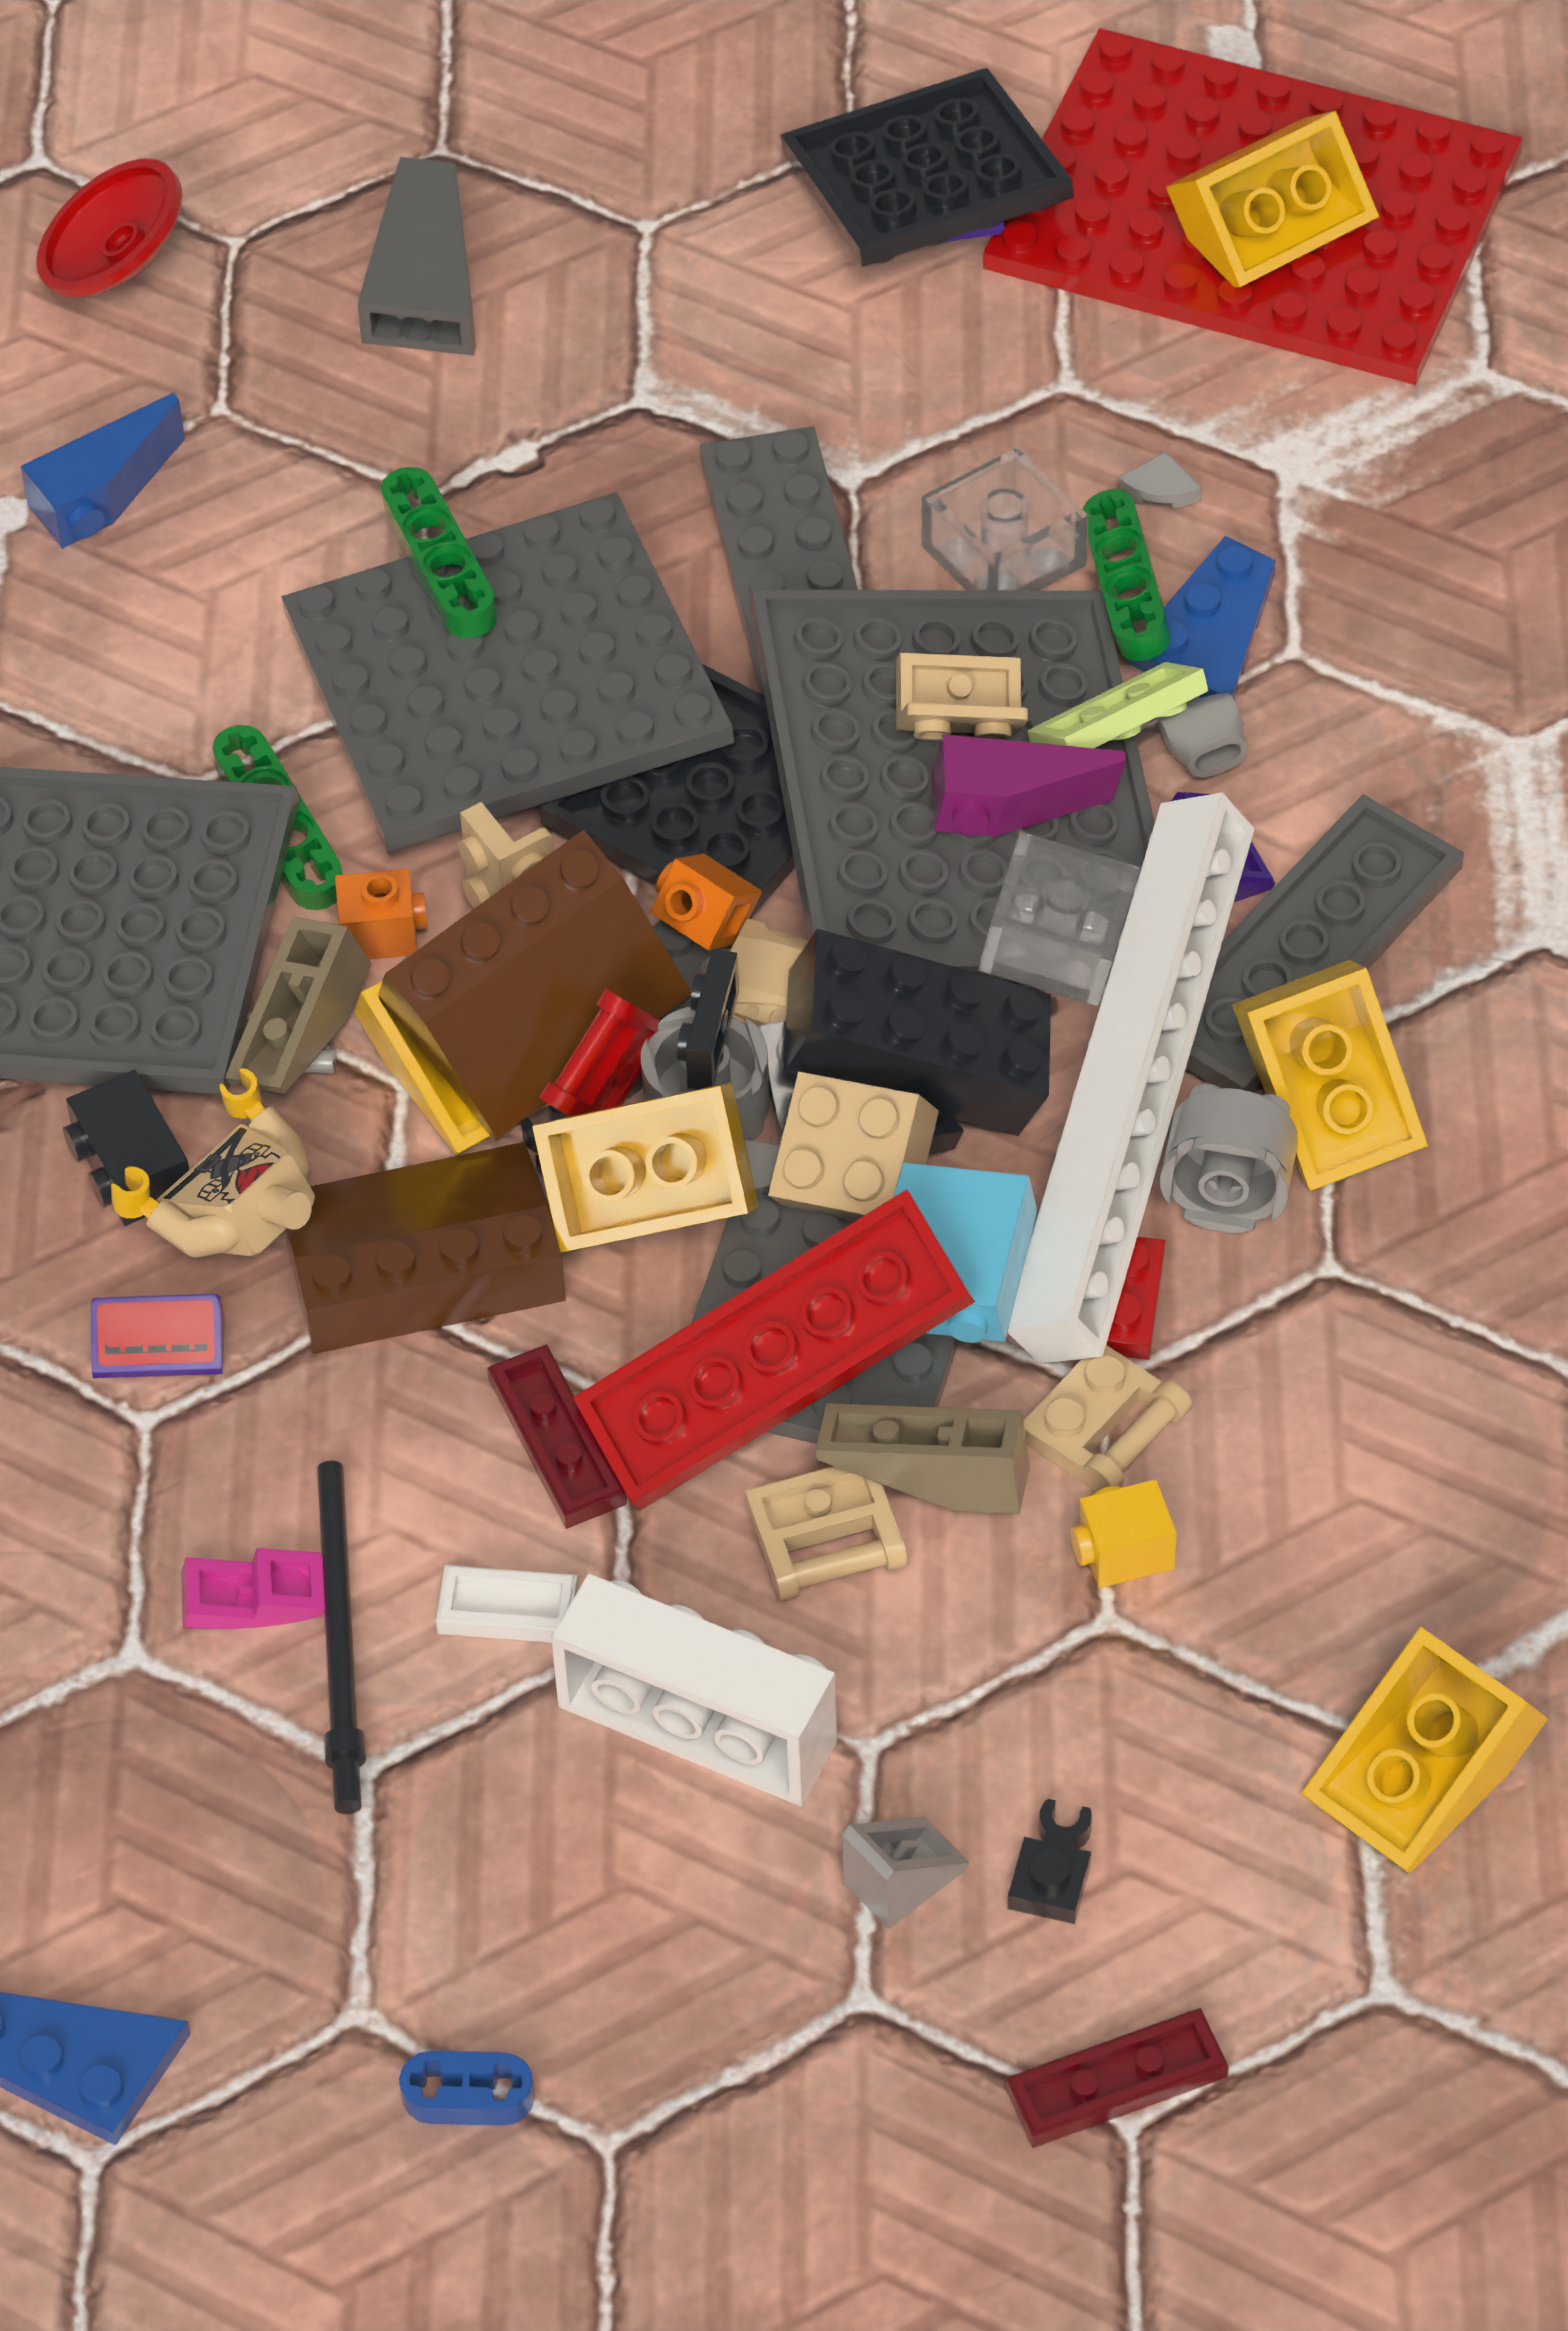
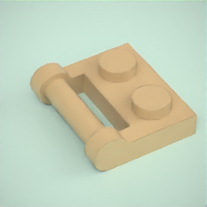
(1090, 1405)
(817, 1510)

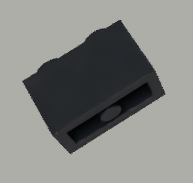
(119, 1129)

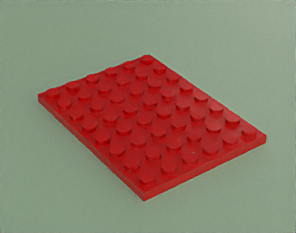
(1160, 112)

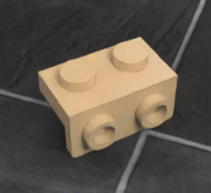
(959, 695)
(492, 856)

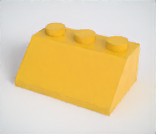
(1274, 199)

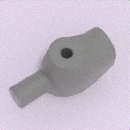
(1206, 735)

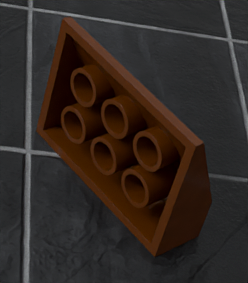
(520, 980)
(425, 1248)

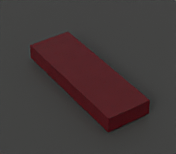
(556, 1436)
(1116, 2077)

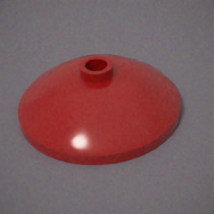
(110, 229)

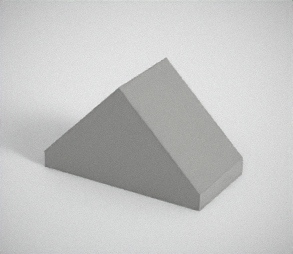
(897, 1865)

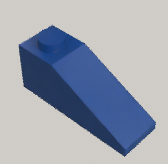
(101, 473)

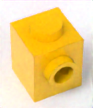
(1124, 1533)

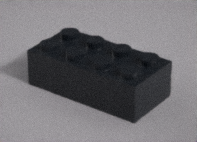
(919, 1029)

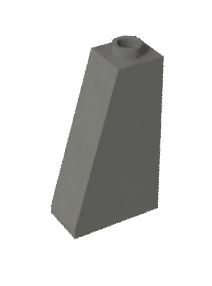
(418, 268)

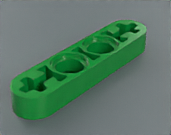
(435, 552)
(1125, 574)
(315, 848)

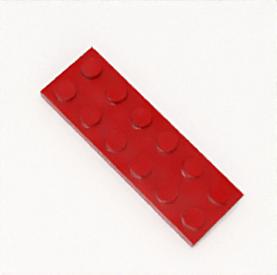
(773, 1350)

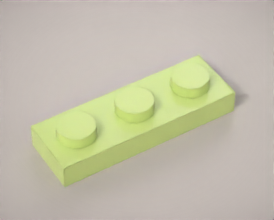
(1124, 708)

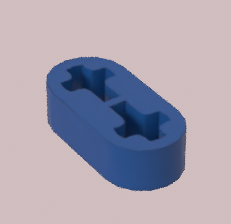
(467, 2088)

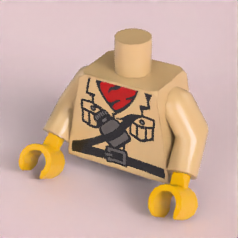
(237, 1193)

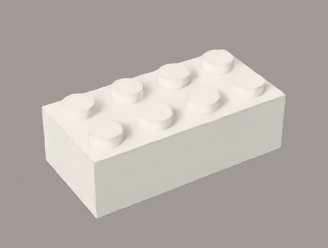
(695, 1688)

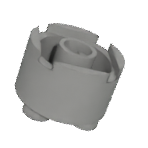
(742, 1063)
(1229, 1158)

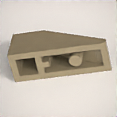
(300, 1003)
(934, 1453)

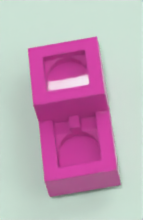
(261, 1593)

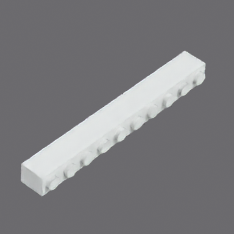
(1130, 1080)

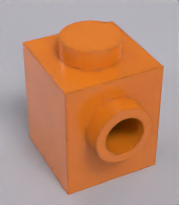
(704, 900)
(381, 911)

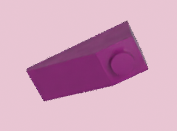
(1010, 785)

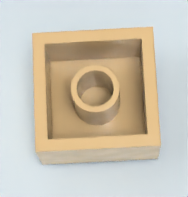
(848, 1145)

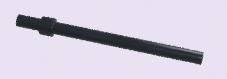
(344, 1741)

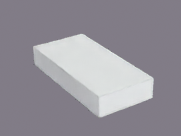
(503, 1603)

